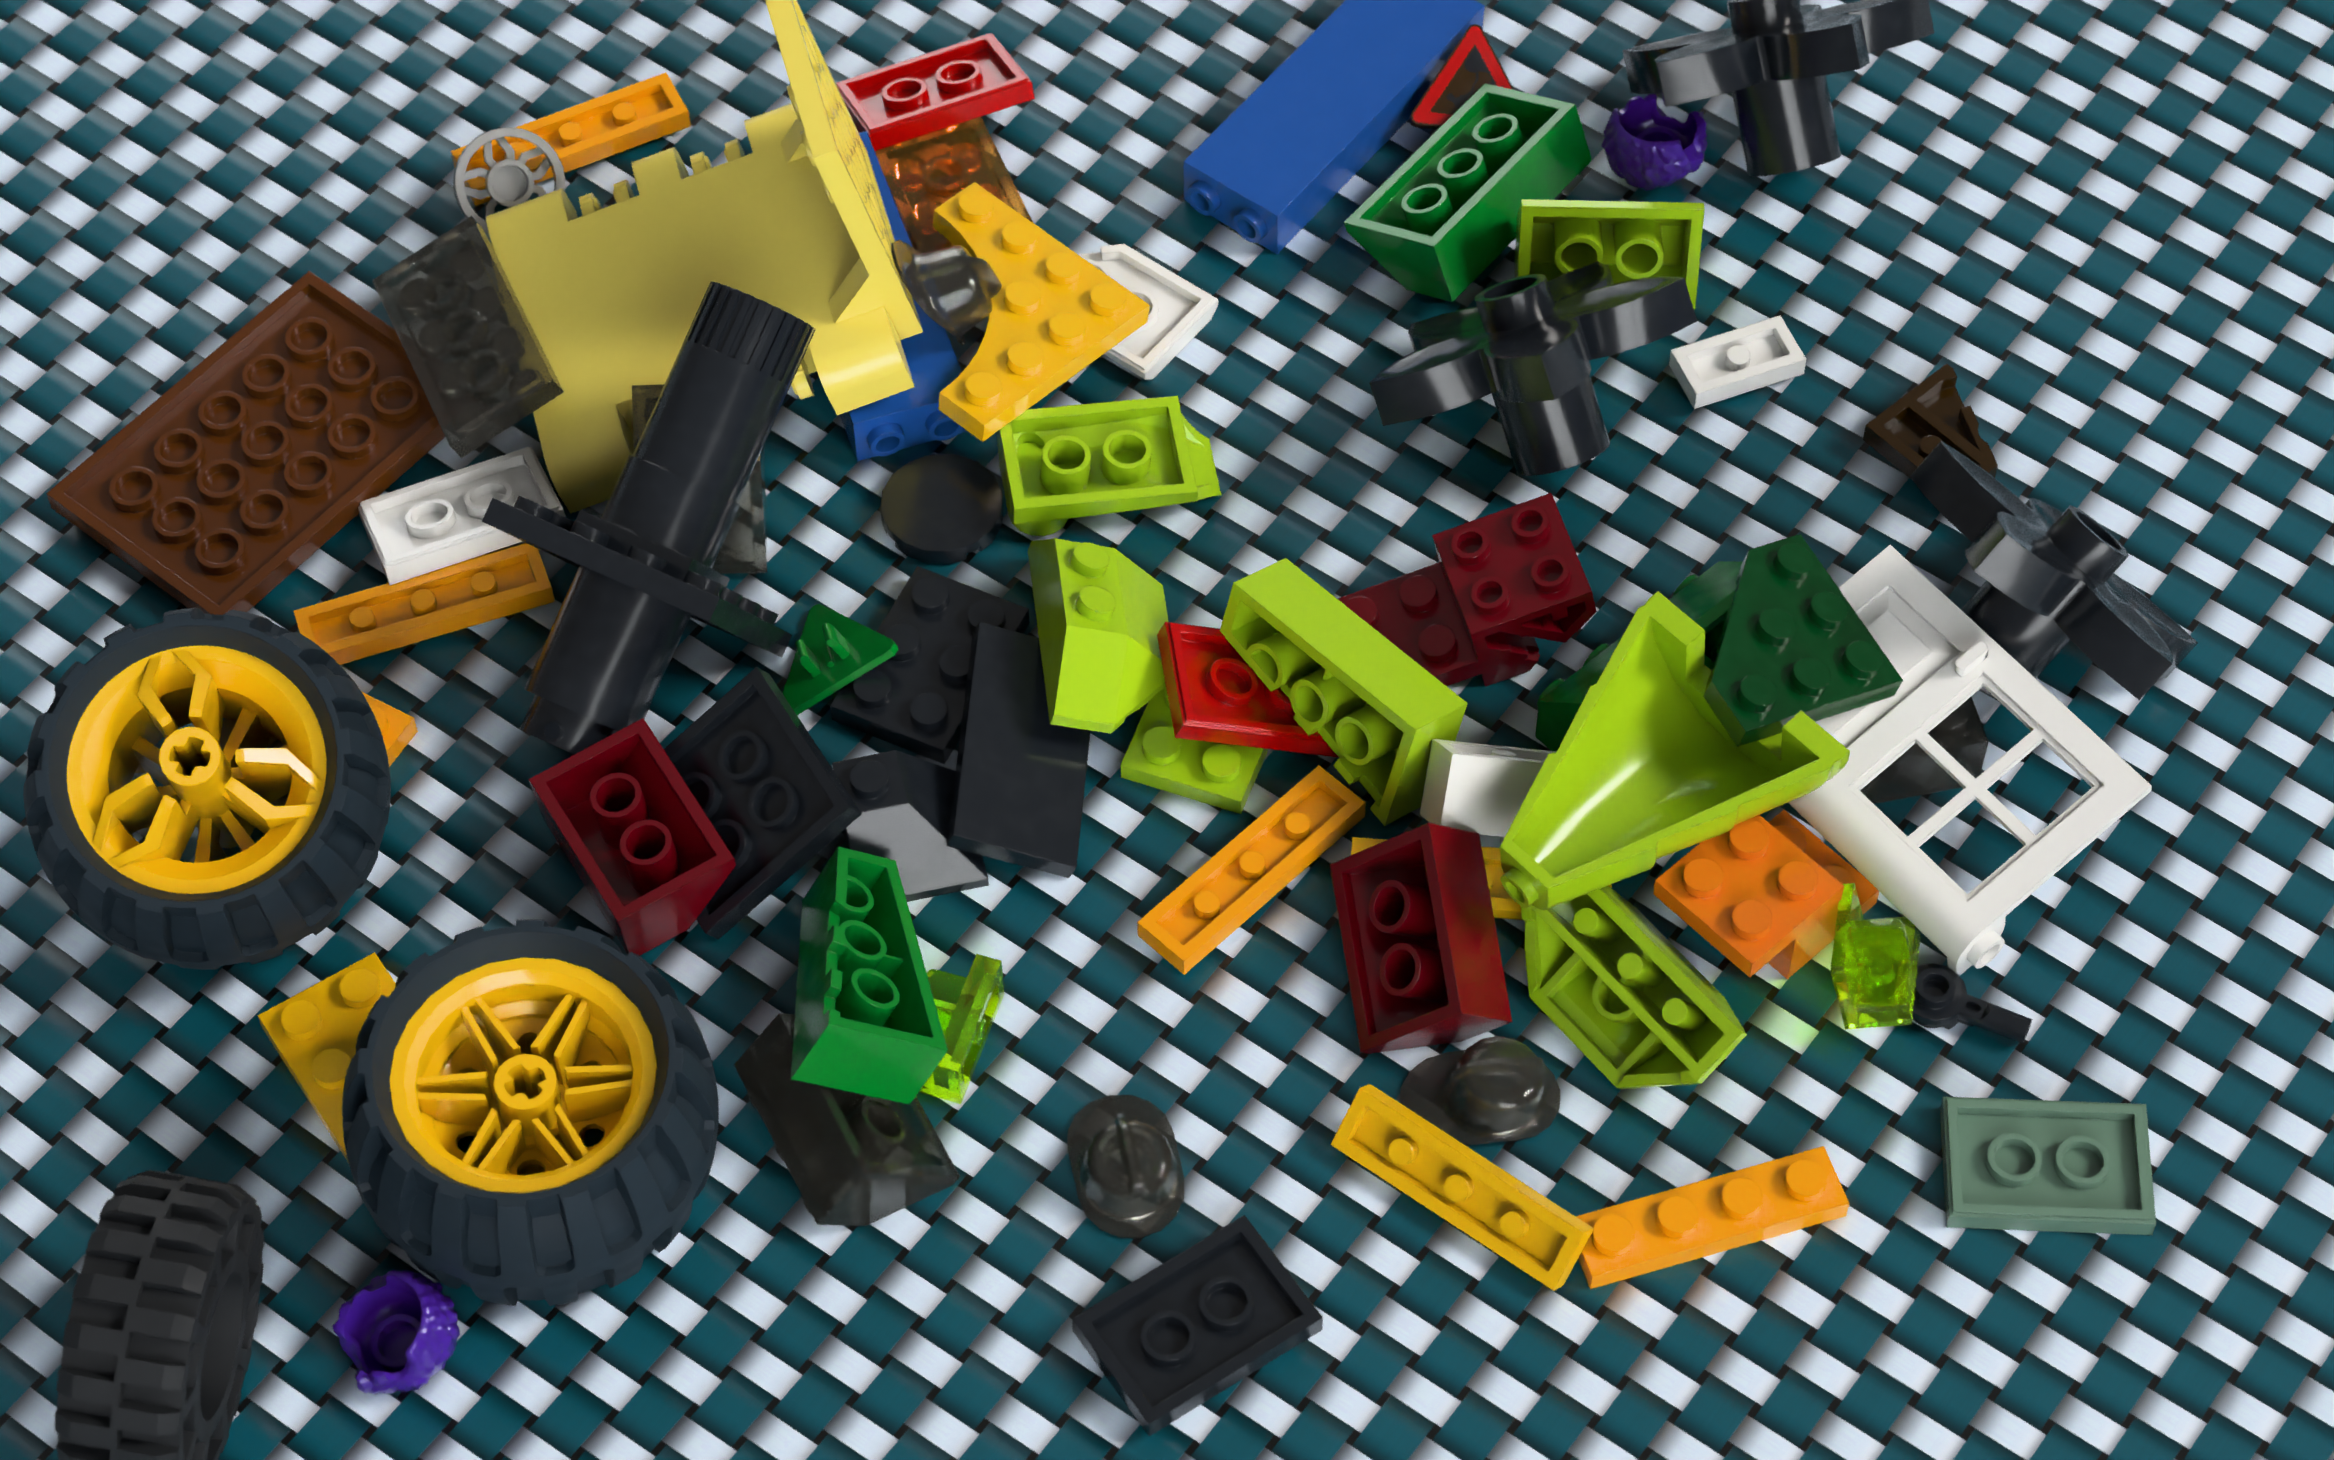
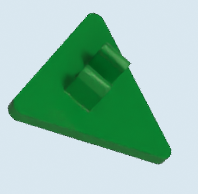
(831, 656)

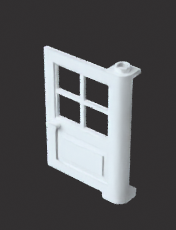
(1941, 667)

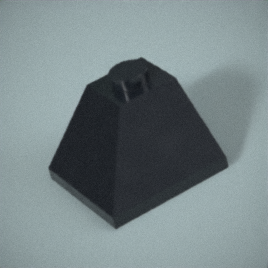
(907, 820)

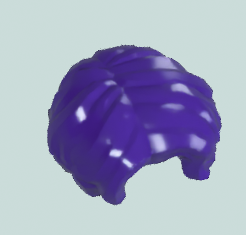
(1651, 147)
(398, 1332)

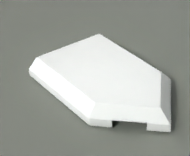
(1175, 310)

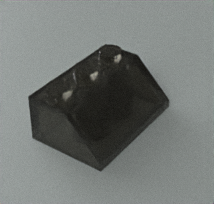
(845, 1150)

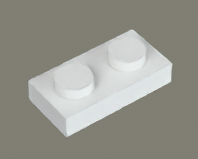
(1737, 362)

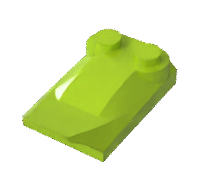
(1101, 461)

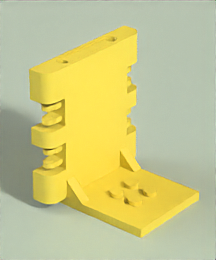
(781, 224)

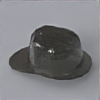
(948, 285)
(1484, 1092)
(1126, 1166)

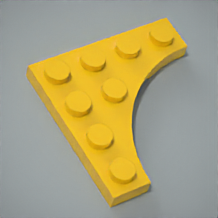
(1044, 321)

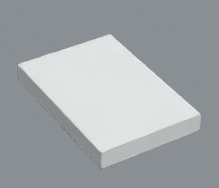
(442, 517)

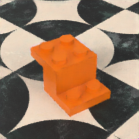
(1763, 893)

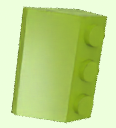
(1626, 235)

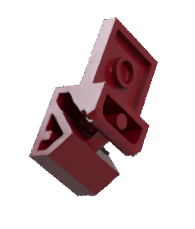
(1486, 596)

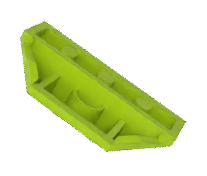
(1095, 633)
(1625, 993)

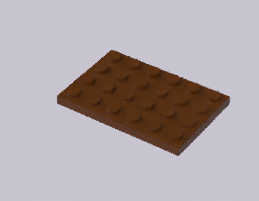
(257, 452)

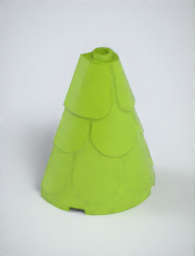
(1650, 769)

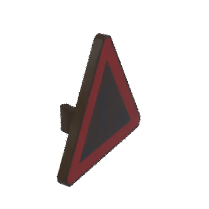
(1461, 76)

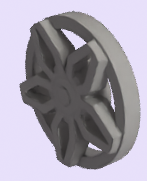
(508, 180)

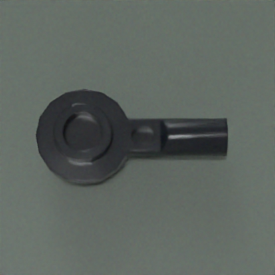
(1944, 1002)

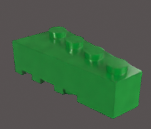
(863, 985)

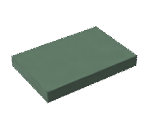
(2047, 1166)

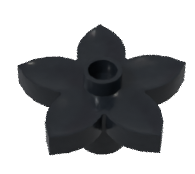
(1777, 70)
(1533, 353)
(2050, 579)

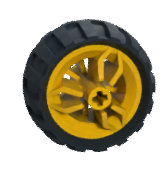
(106, 730)

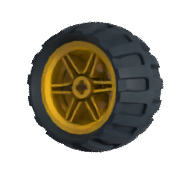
(526, 1049)

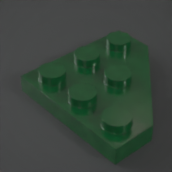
(1792, 647)

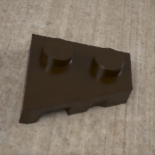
(1924, 418)

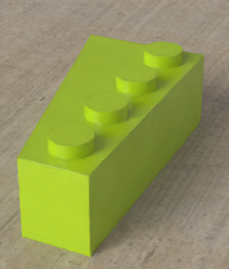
(1343, 683)

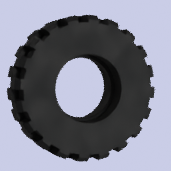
(161, 1322)

